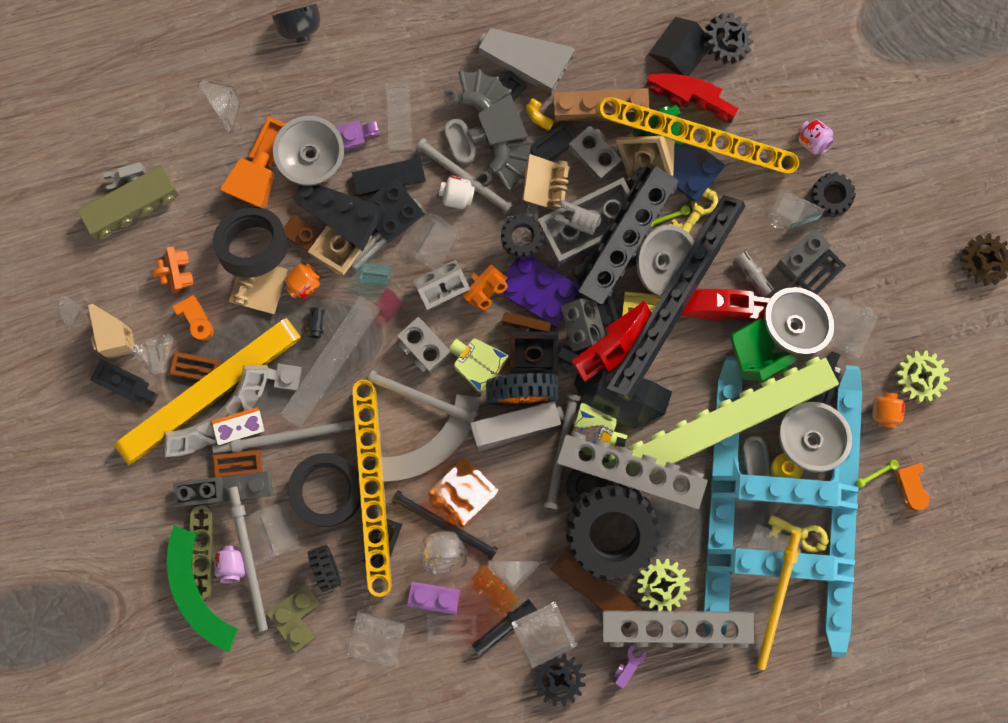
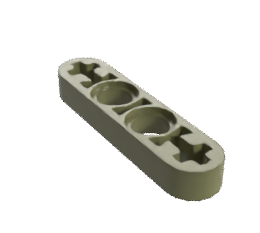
(205, 552)

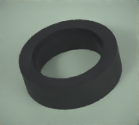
(241, 220)
(296, 484)

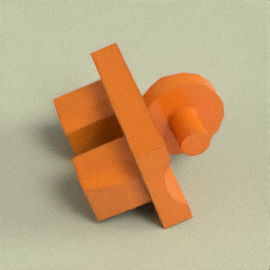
(172, 261)
(485, 286)

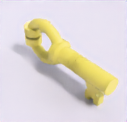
(698, 211)
(780, 524)

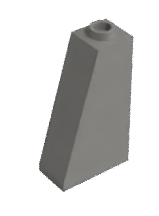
(528, 58)
(516, 425)

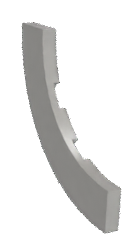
(201, 435)
(434, 452)

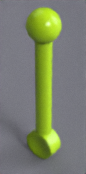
(685, 210)
(893, 464)

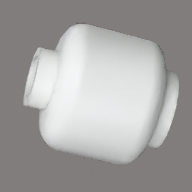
(456, 192)

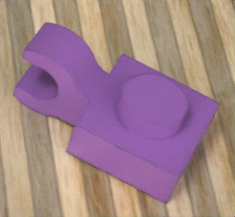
(354, 134)
(625, 672)

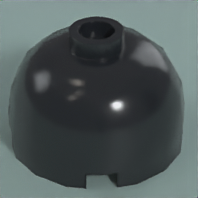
(298, 23)

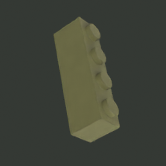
(128, 202)

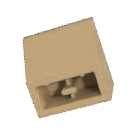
(110, 335)

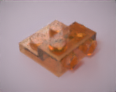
(462, 493)
(487, 582)

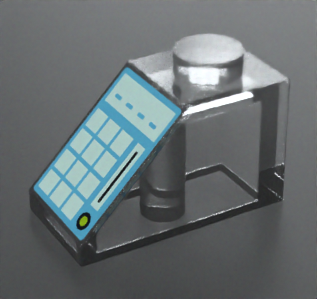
(792, 211)

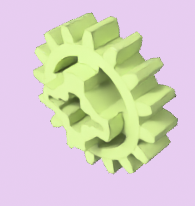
(924, 386)
(665, 596)

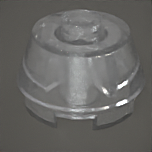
(442, 552)

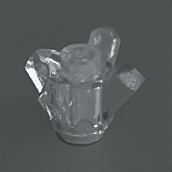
(154, 353)

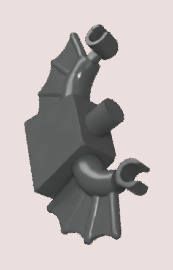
(498, 124)

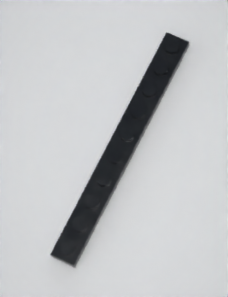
(676, 297)

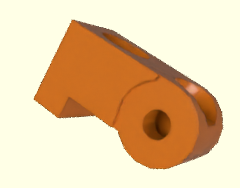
(200, 324)
(911, 487)

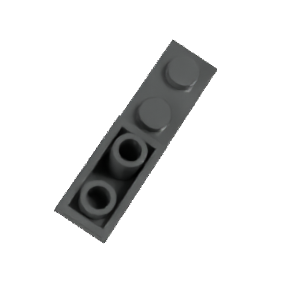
(215, 489)

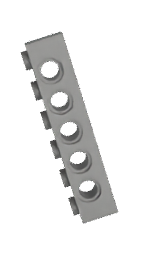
(689, 496)
(690, 619)

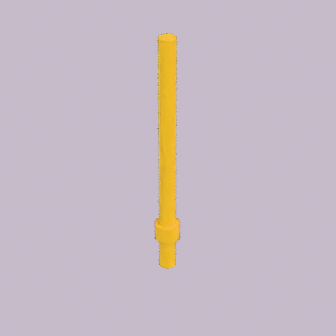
(790, 557)

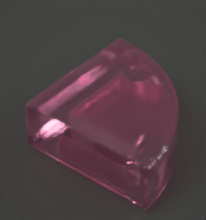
(390, 303)

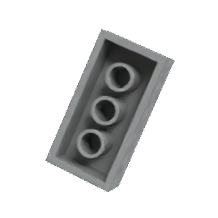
(570, 243)

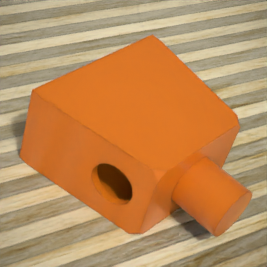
(250, 181)

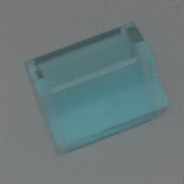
(376, 270)

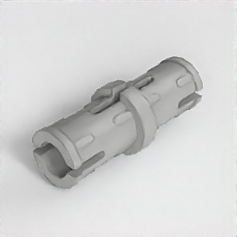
(754, 274)

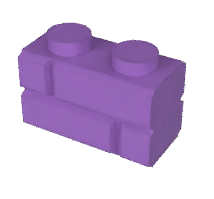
(434, 598)

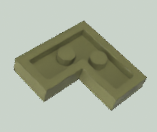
(288, 617)

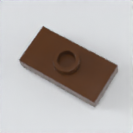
(301, 232)
(524, 323)

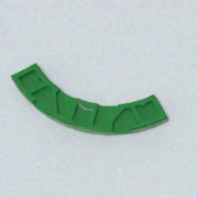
(187, 594)

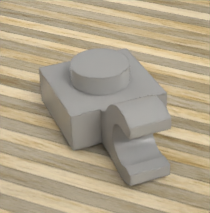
(124, 174)
(285, 377)

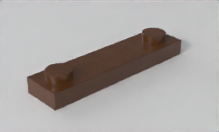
(594, 589)

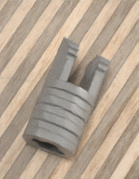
(582, 219)

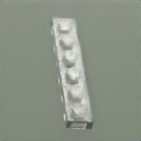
(330, 362)

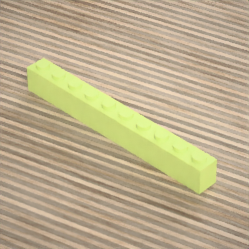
(734, 416)

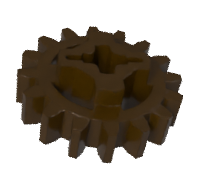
(978, 257)

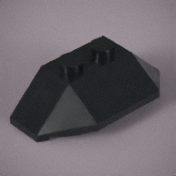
(645, 405)

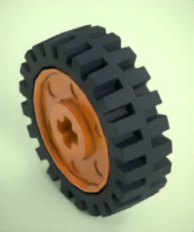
(522, 389)

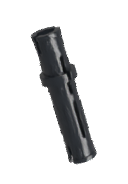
(503, 628)

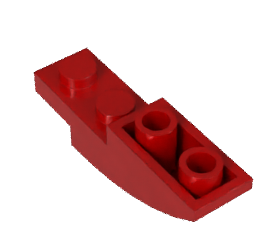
(683, 89)
(725, 303)
(615, 346)

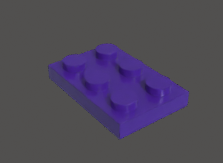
(539, 289)

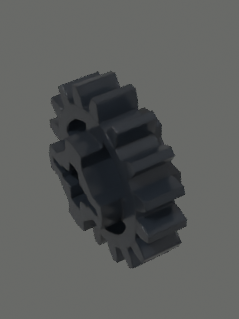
(718, 32)
(552, 689)

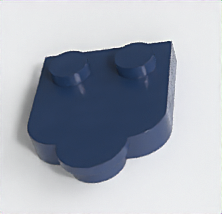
(694, 170)

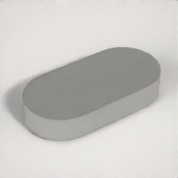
(460, 141)
(756, 457)

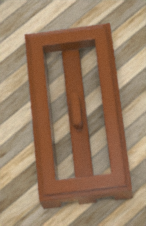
(174, 364)
(258, 462)

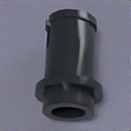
(315, 323)

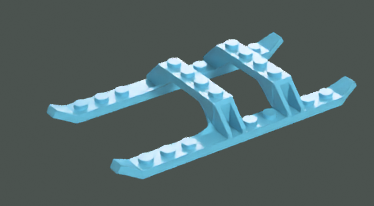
(838, 494)

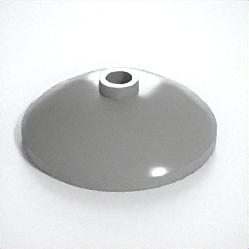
(305, 136)
(671, 246)
(806, 314)
(821, 425)

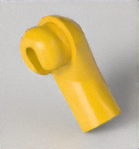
(535, 115)

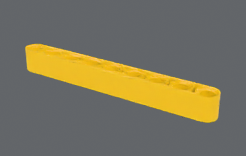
(709, 135)
(205, 392)
(365, 477)

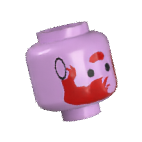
(815, 136)
(229, 565)

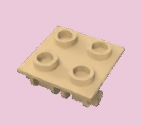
(545, 182)
(259, 292)

